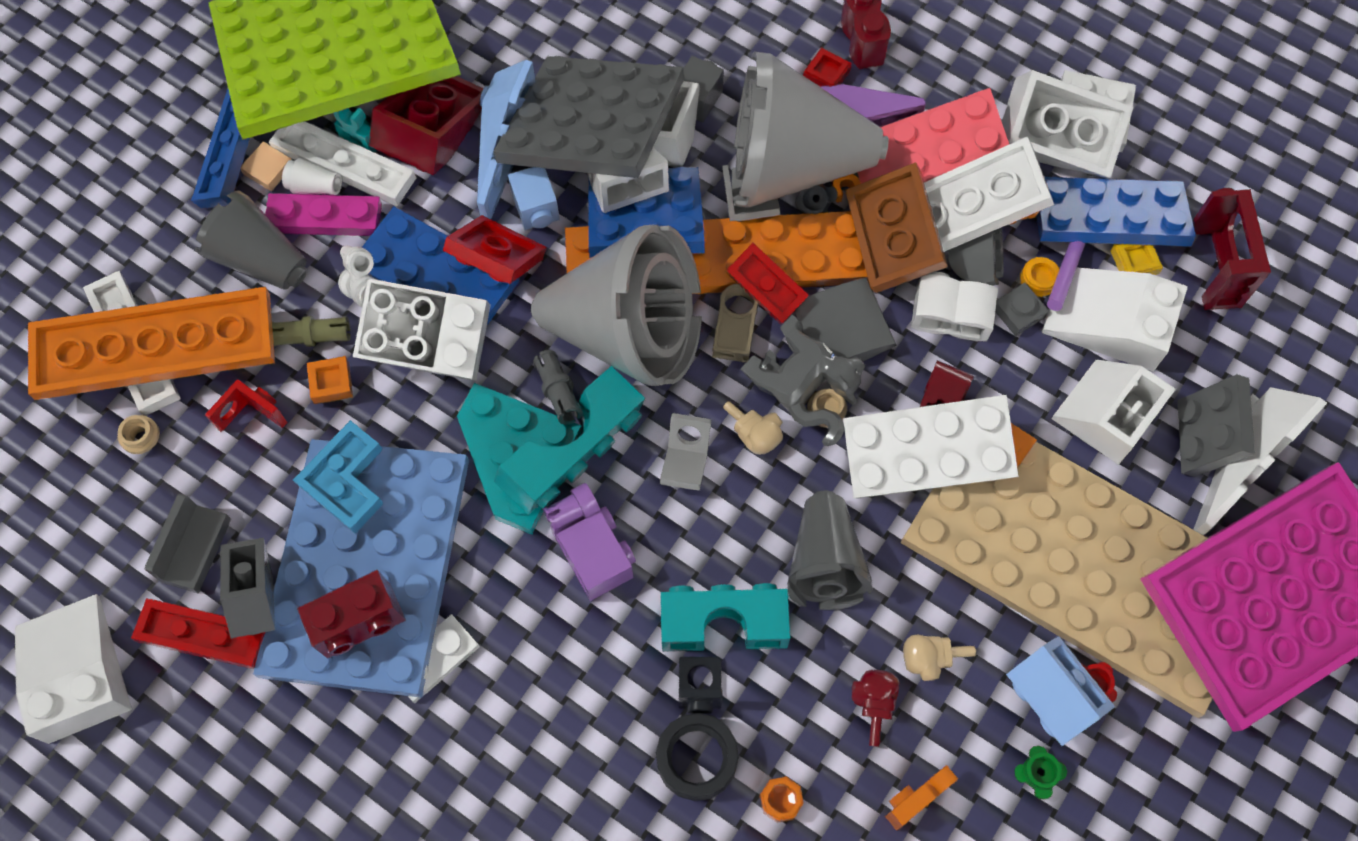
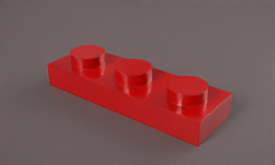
(194, 634)

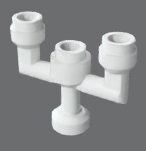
(353, 280)

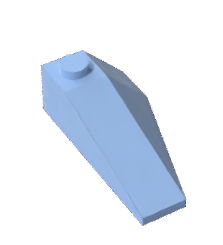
(498, 106)

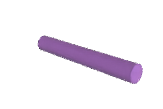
(1065, 275)

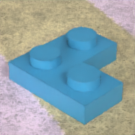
(333, 475)

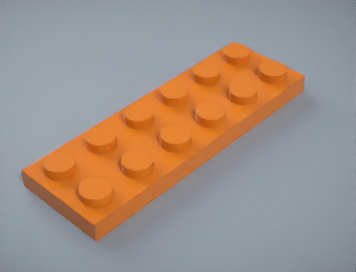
(149, 343)

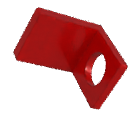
(241, 396)

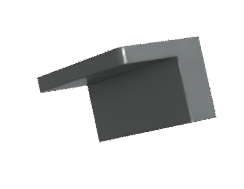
(187, 544)

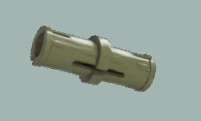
(311, 331)

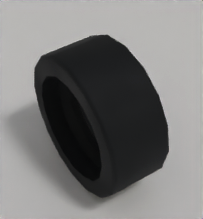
(726, 740)

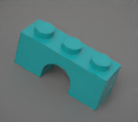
(759, 611)

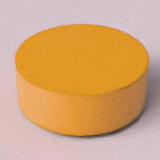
(1040, 275)

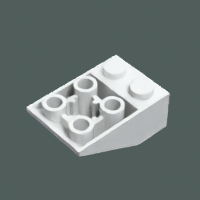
(422, 329)

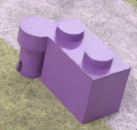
(589, 543)

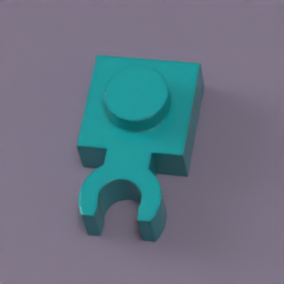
(354, 127)

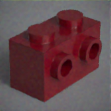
(351, 614)

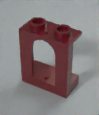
(1236, 277)

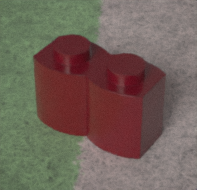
(867, 31)

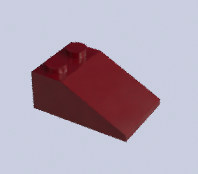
(426, 122)

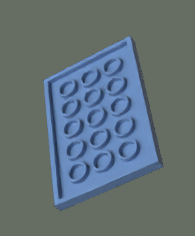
(403, 540)

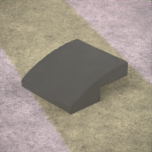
(847, 320)

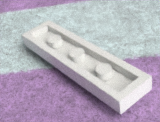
(355, 164)
(114, 293)

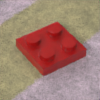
(494, 249)

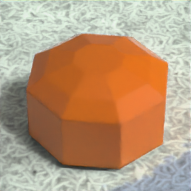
(781, 799)

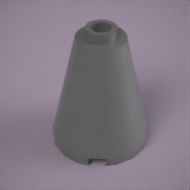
(250, 243)
(828, 556)

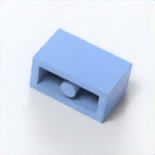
(1059, 691)

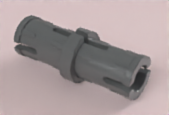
(557, 387)

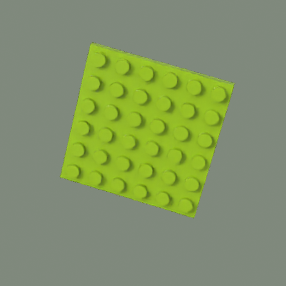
(324, 55)

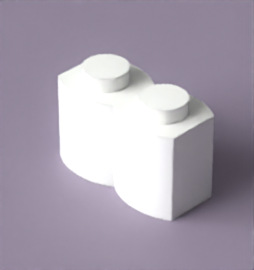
(954, 307)

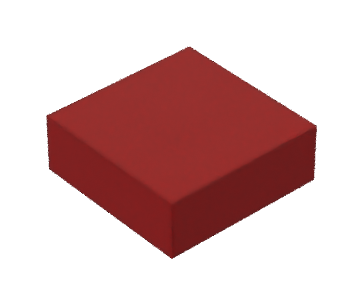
(827, 69)

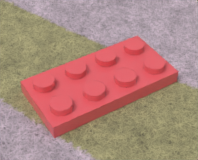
(942, 137)

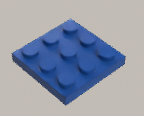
(676, 208)

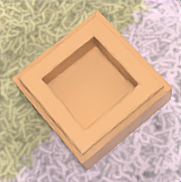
(265, 166)

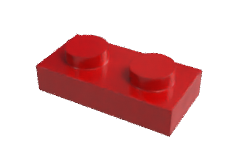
(766, 283)

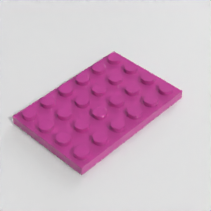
(1268, 598)

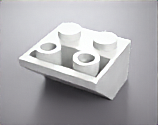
(1113, 406)

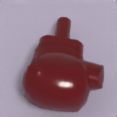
(878, 696)

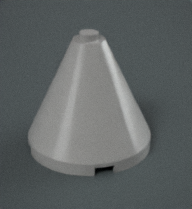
(795, 135)
(630, 306)

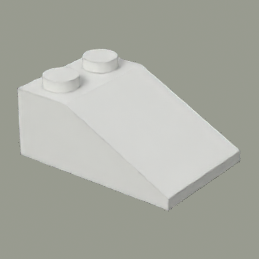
(1066, 123)
(1119, 315)
(68, 671)

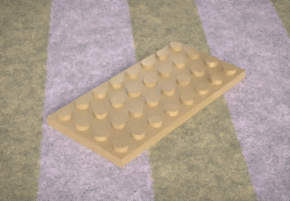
(1071, 561)

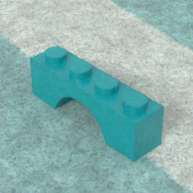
(537, 470)

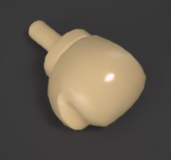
(756, 432)
(929, 654)

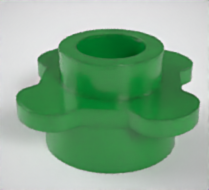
(1053, 772)

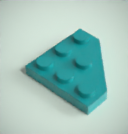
(494, 431)

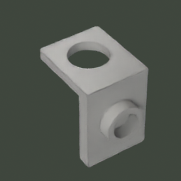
(736, 213)
(684, 458)

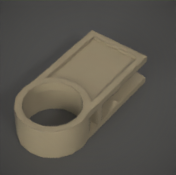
(734, 330)

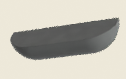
(979, 259)

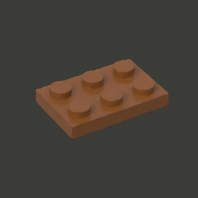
(896, 228)

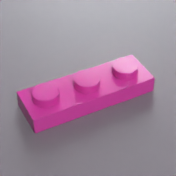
(324, 214)

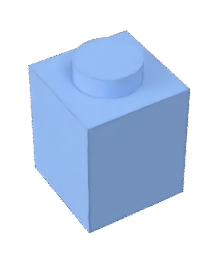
(534, 197)

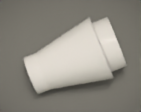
(308, 178)

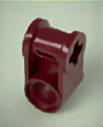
(946, 385)

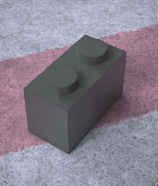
(247, 588)

